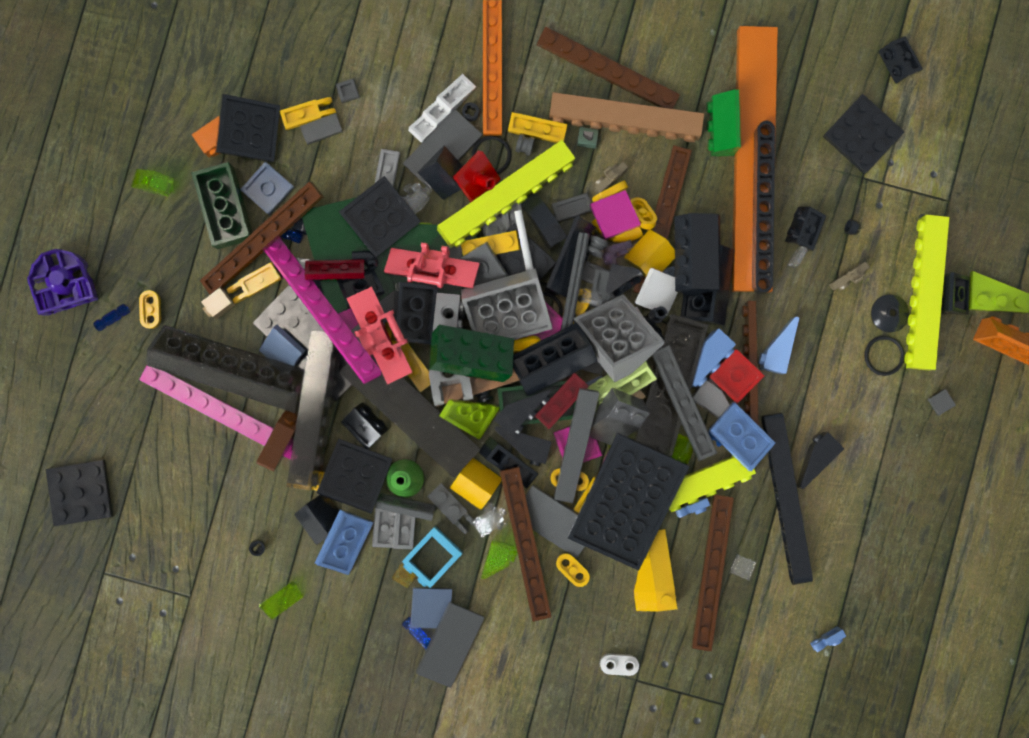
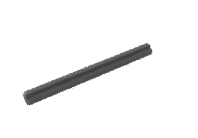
(575, 280)

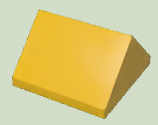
(651, 252)
(476, 483)

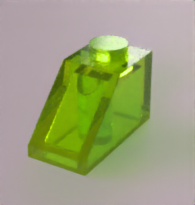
(153, 182)
(498, 558)

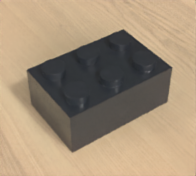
(415, 311)

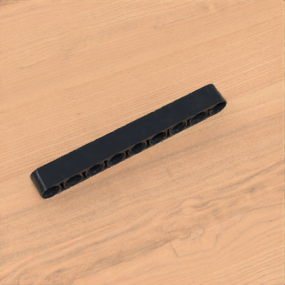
(759, 197)
(787, 500)

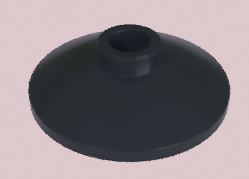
(881, 313)

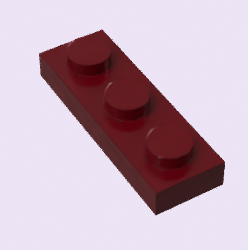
(334, 269)
(561, 401)

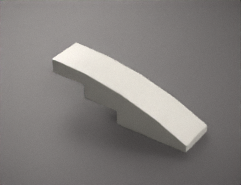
(438, 111)

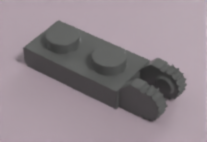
(450, 506)

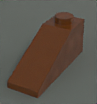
(279, 441)

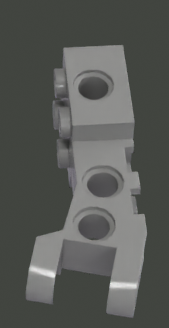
(448, 307)

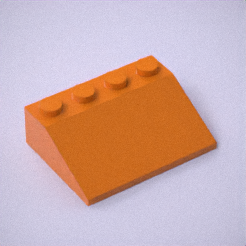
(1003, 338)

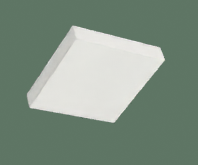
(657, 291)

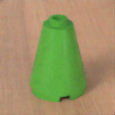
(412, 476)

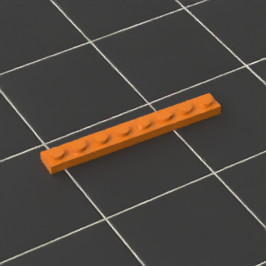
(492, 67)

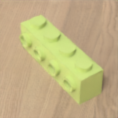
(630, 384)

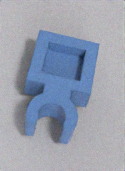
(697, 507)
(829, 638)

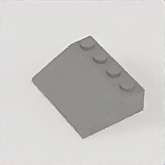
(508, 306)
(619, 336)

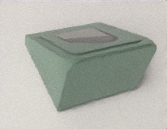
(587, 137)

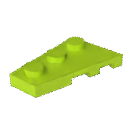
(996, 296)
(469, 416)

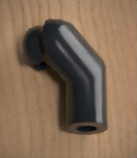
(369, 259)

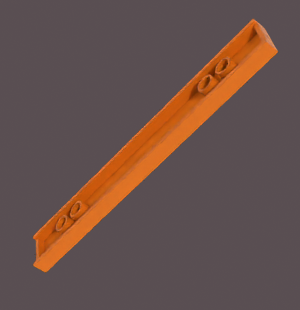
(757, 97)

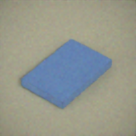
(741, 436)
(344, 542)

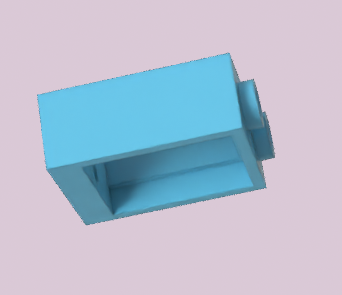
(438, 535)

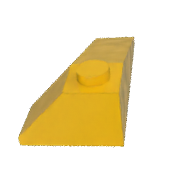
(654, 580)

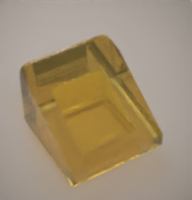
(403, 577)

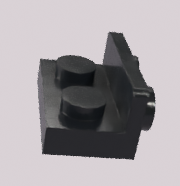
(900, 59)
(805, 227)
(364, 425)

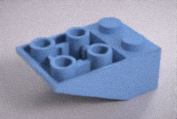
(715, 348)

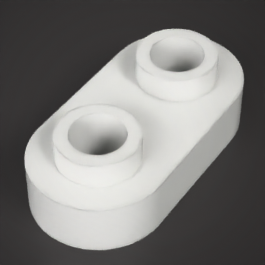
(620, 662)

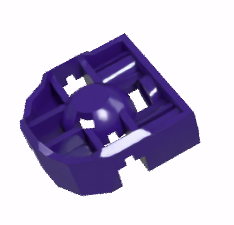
(47, 299)

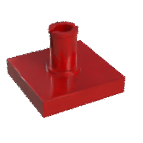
(476, 176)
(736, 376)

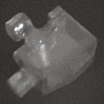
(417, 198)
(489, 520)

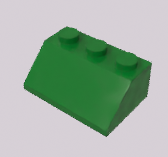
(724, 123)

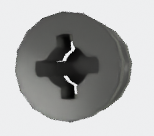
(525, 144)
(596, 246)

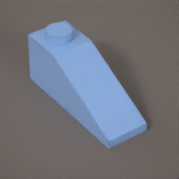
(778, 352)

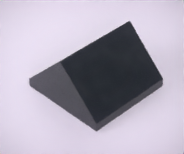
(440, 171)
(622, 279)
(353, 286)
(956, 294)
(318, 517)

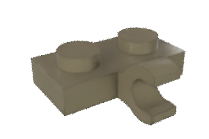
(612, 175)
(855, 274)

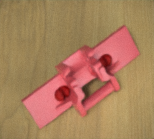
(432, 267)
(375, 336)

